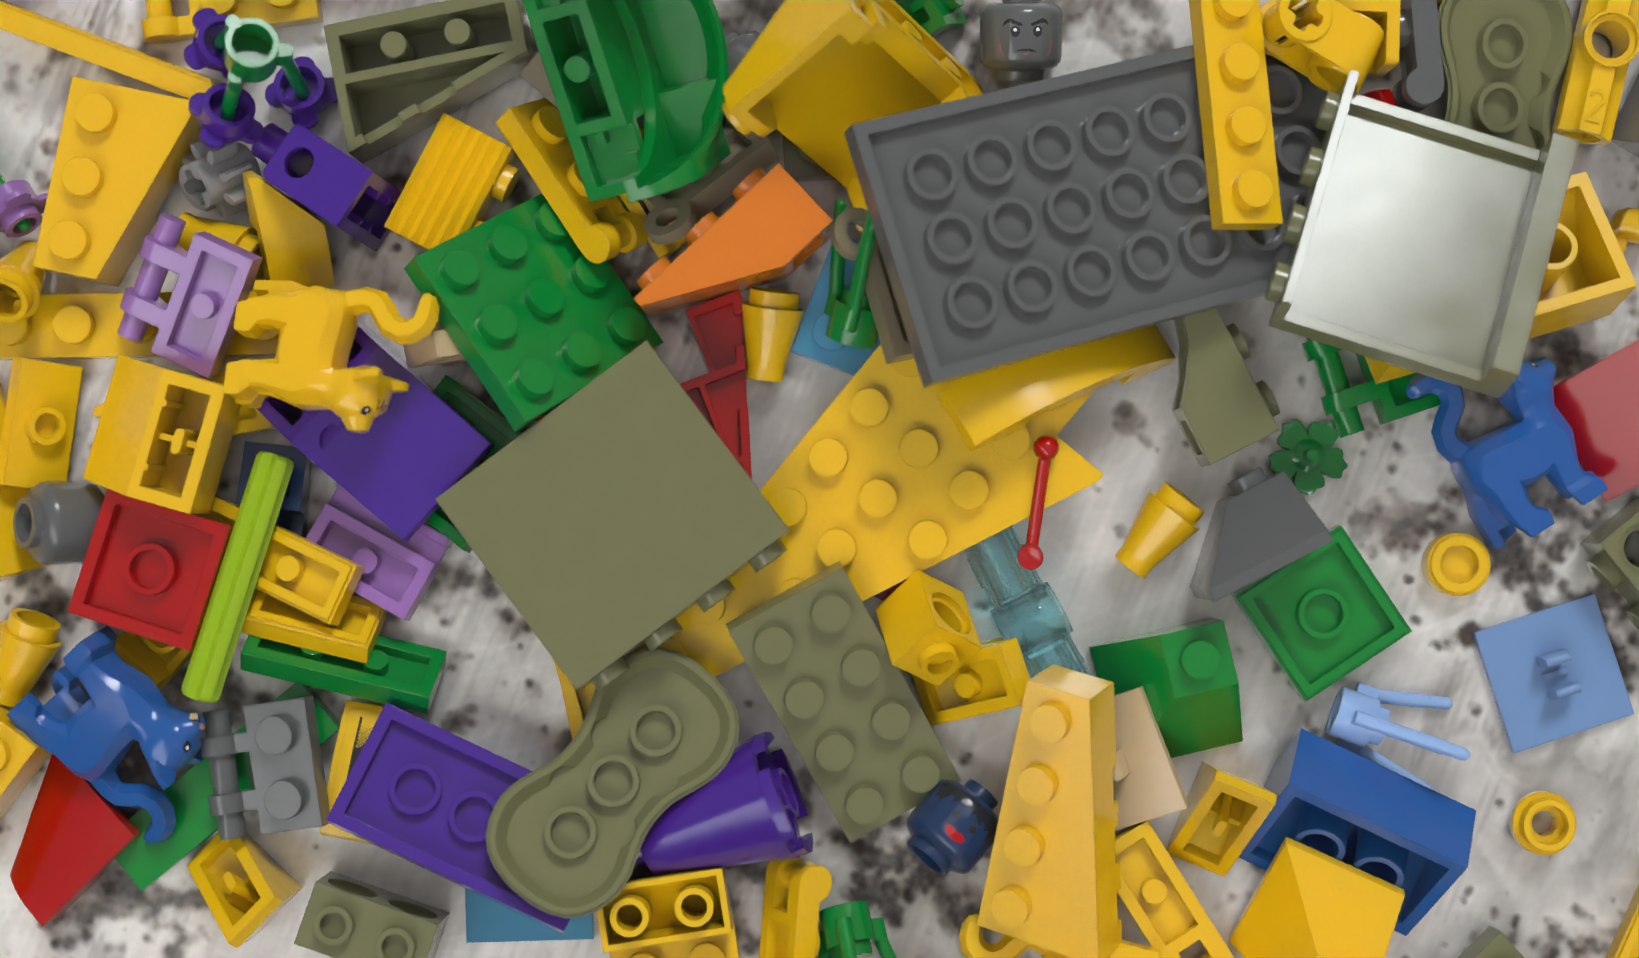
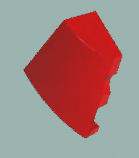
(67, 843)

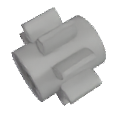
(215, 177)

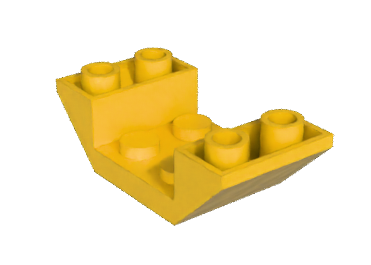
(671, 918)

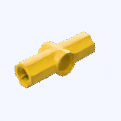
(1592, 82)

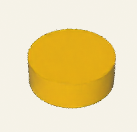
(1456, 564)

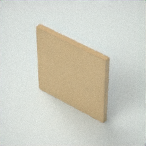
(1144, 771)

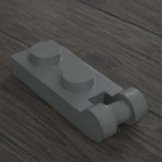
(1419, 56)

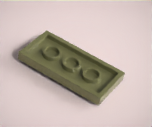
(842, 701)

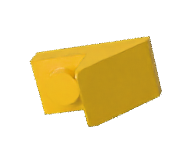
(984, 684)

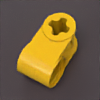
(1321, 40)

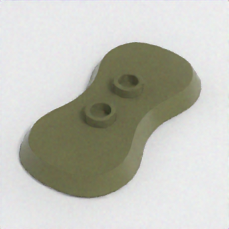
(1504, 64)
(578, 822)

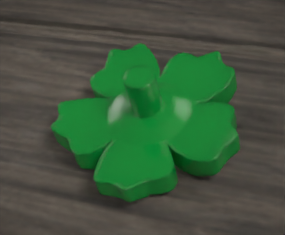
(1308, 455)

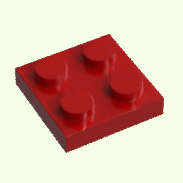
(150, 570)

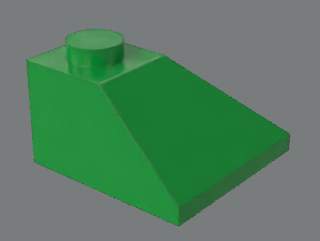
(1186, 681)

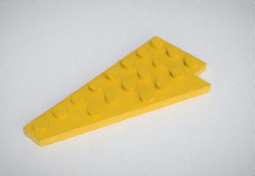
(886, 495)

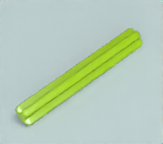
(237, 577)

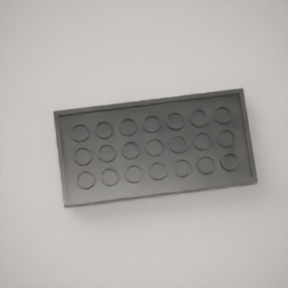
(1065, 210)

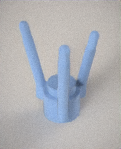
(1360, 720)

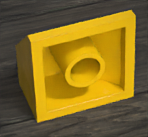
(1317, 909)

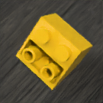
(162, 436)

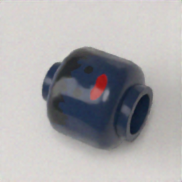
(953, 826)

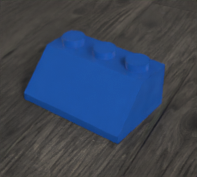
(1366, 820)

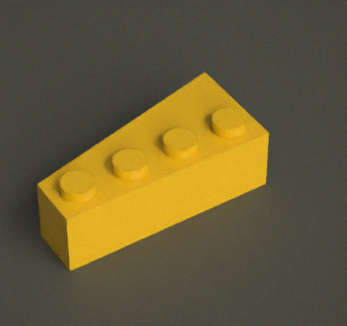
(1055, 834)

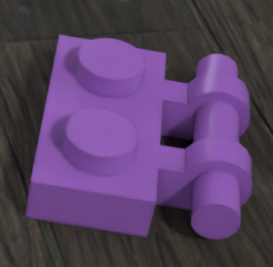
(202, 308)

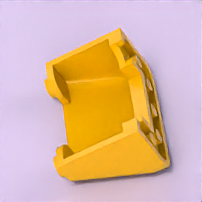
(837, 67)

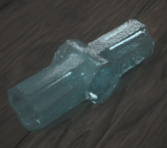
(1024, 604)

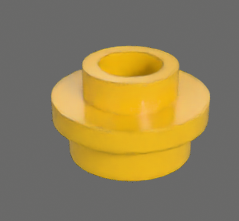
(1561, 827)

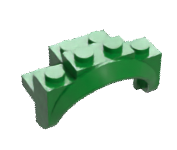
(632, 60)

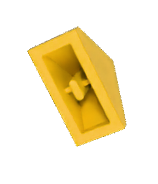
(1219, 819)
(241, 886)

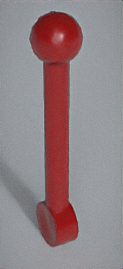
(1030, 554)

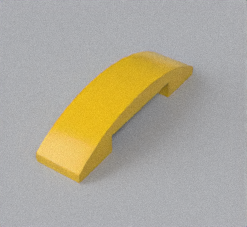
(1008, 397)

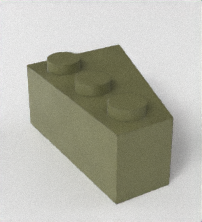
(416, 62)

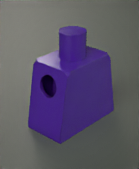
(327, 182)

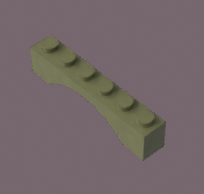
(1215, 392)

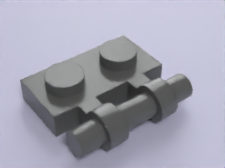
(284, 766)

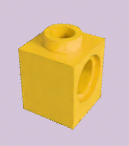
(928, 628)

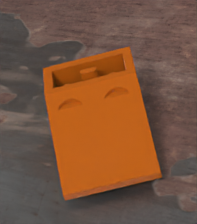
(749, 246)

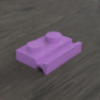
(394, 570)

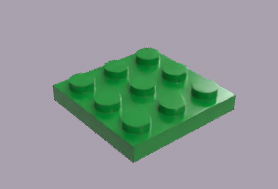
(530, 309)

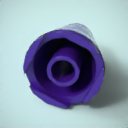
(735, 818)

